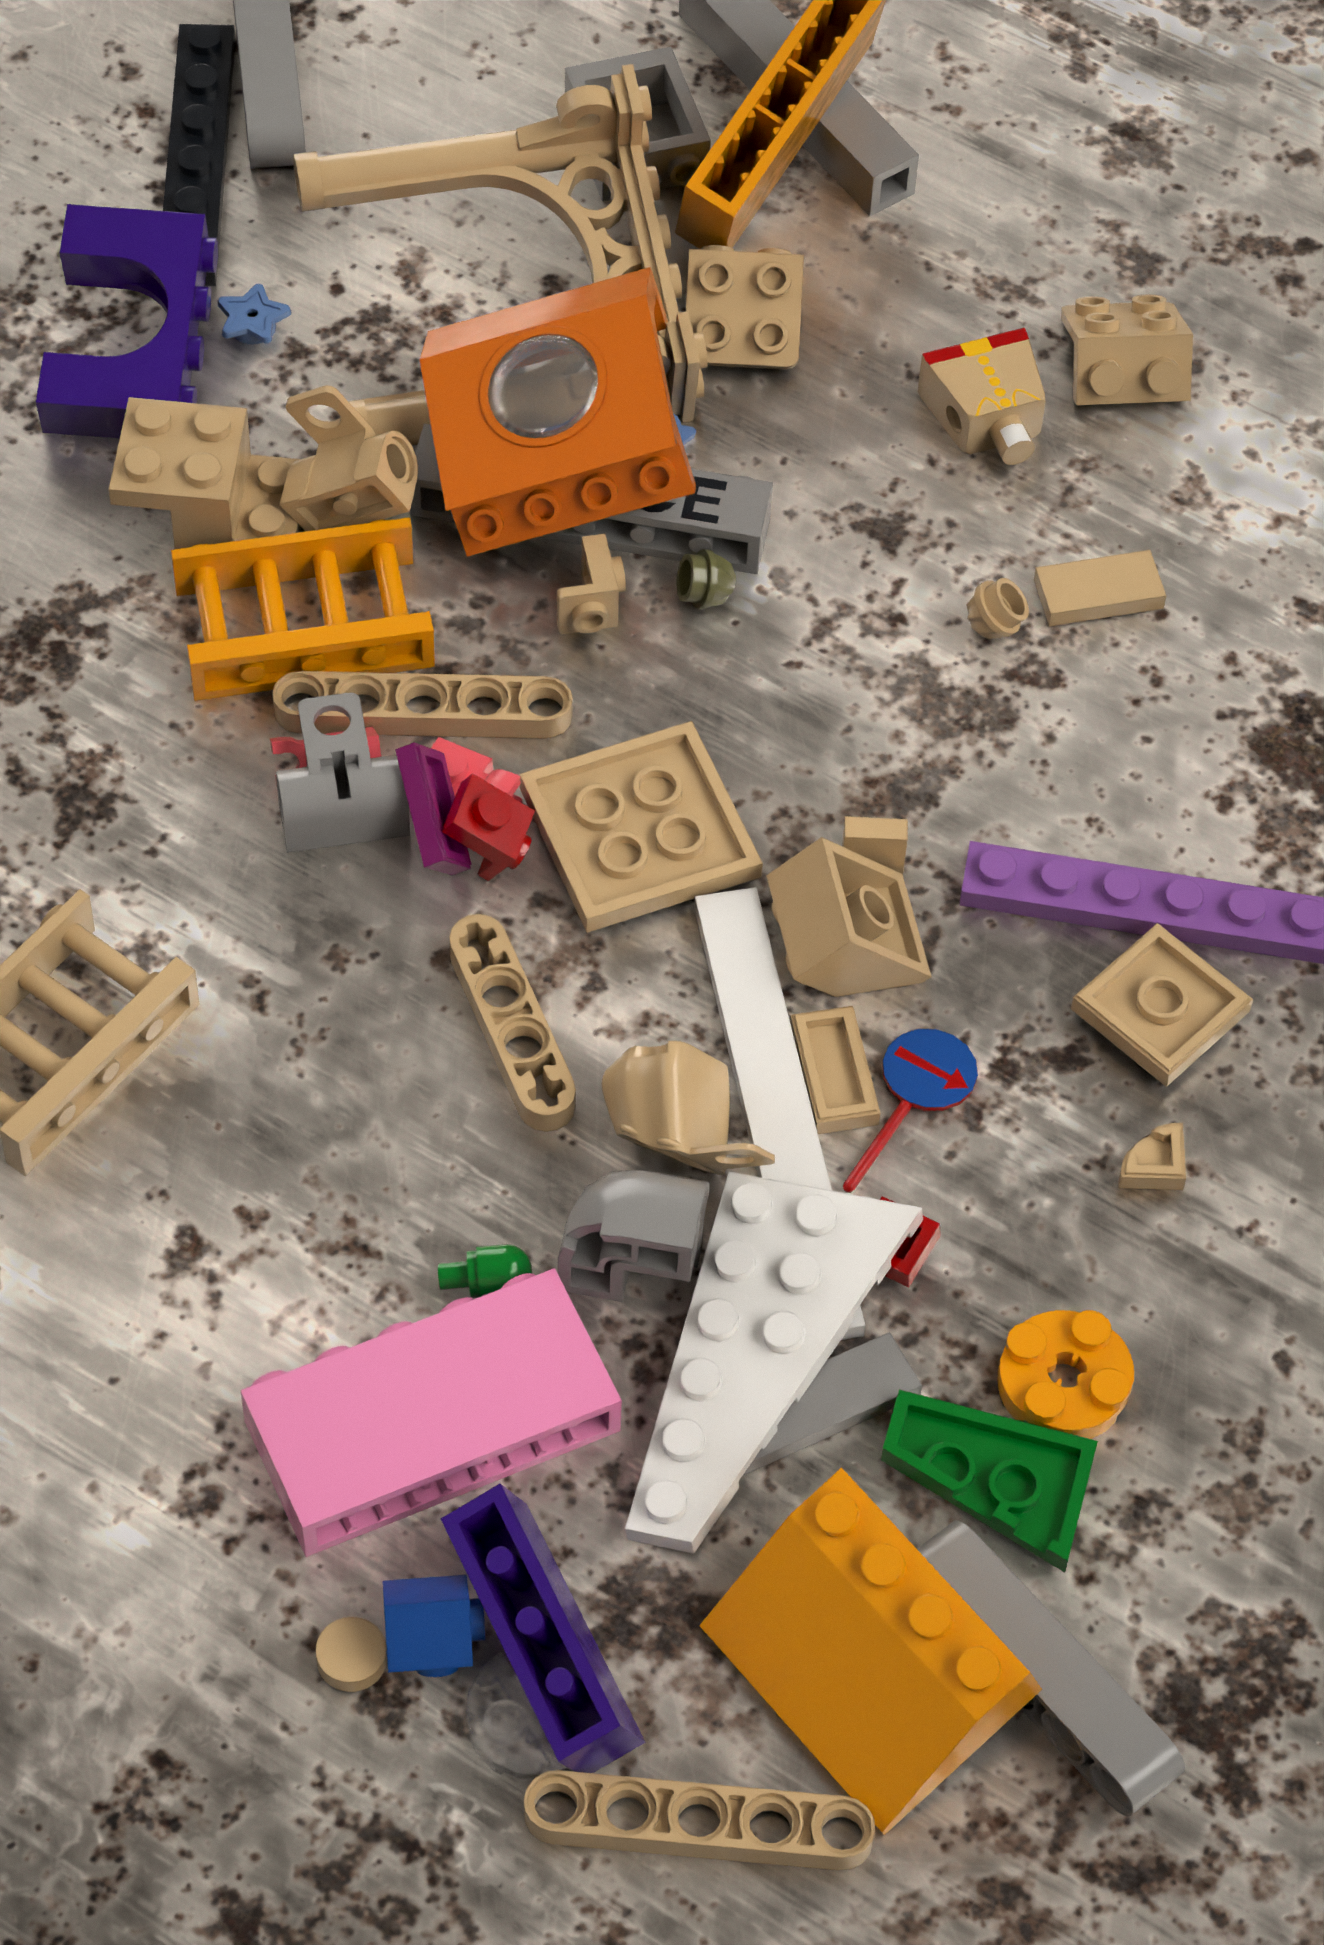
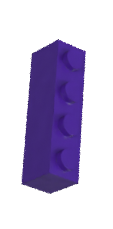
(542, 1631)

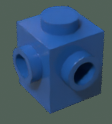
(431, 1624)

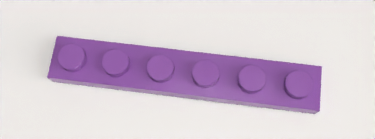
(1139, 898)

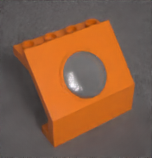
(554, 413)

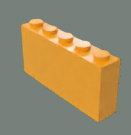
(776, 120)

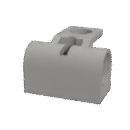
(342, 790)

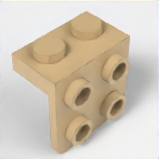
(746, 305)
(1129, 351)

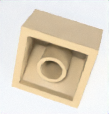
(846, 922)

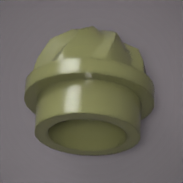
(705, 579)

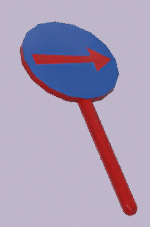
(924, 1072)

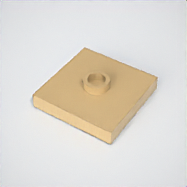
(1161, 1004)

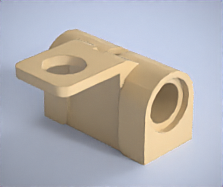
(353, 471)

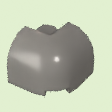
(635, 1225)

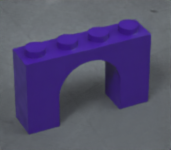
(141, 252)

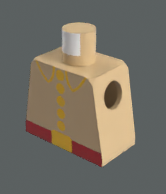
(986, 394)

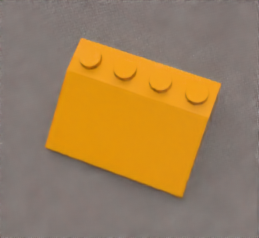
(867, 1651)

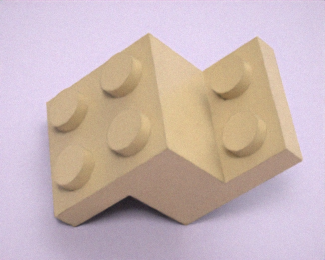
(201, 470)

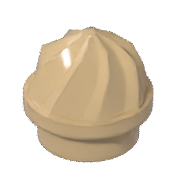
(997, 608)

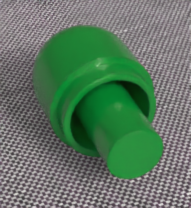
(485, 1269)

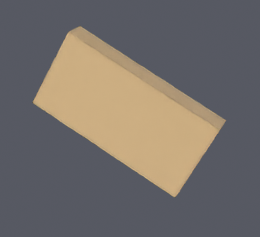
(1099, 588)
(835, 1069)

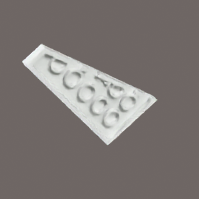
(762, 1322)

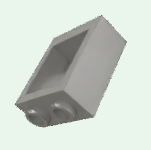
(658, 69)

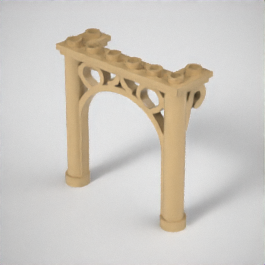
(584, 140)

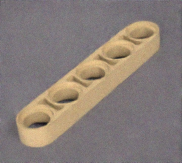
(450, 690)
(733, 1805)

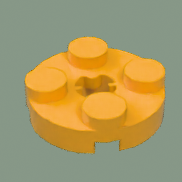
(1072, 1339)

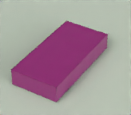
(430, 800)

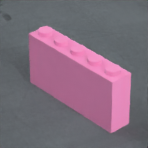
(430, 1410)

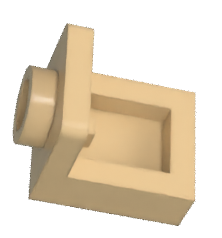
(595, 603)

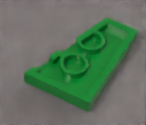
(995, 1468)

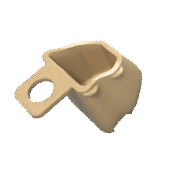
(677, 1105)

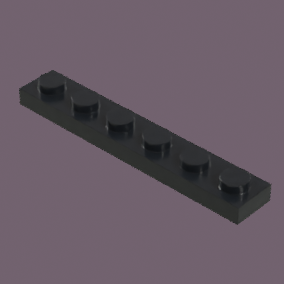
(200, 124)

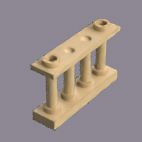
(116, 1043)

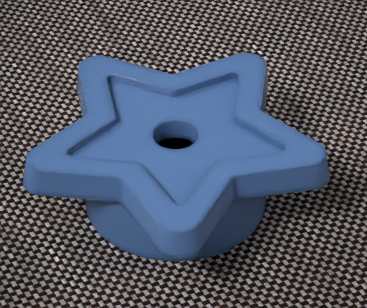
(252, 329)

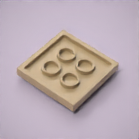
(640, 826)

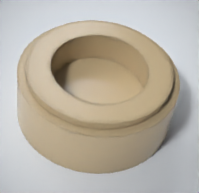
(351, 1654)

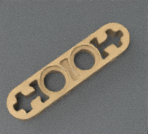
(518, 1019)

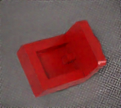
(489, 825)

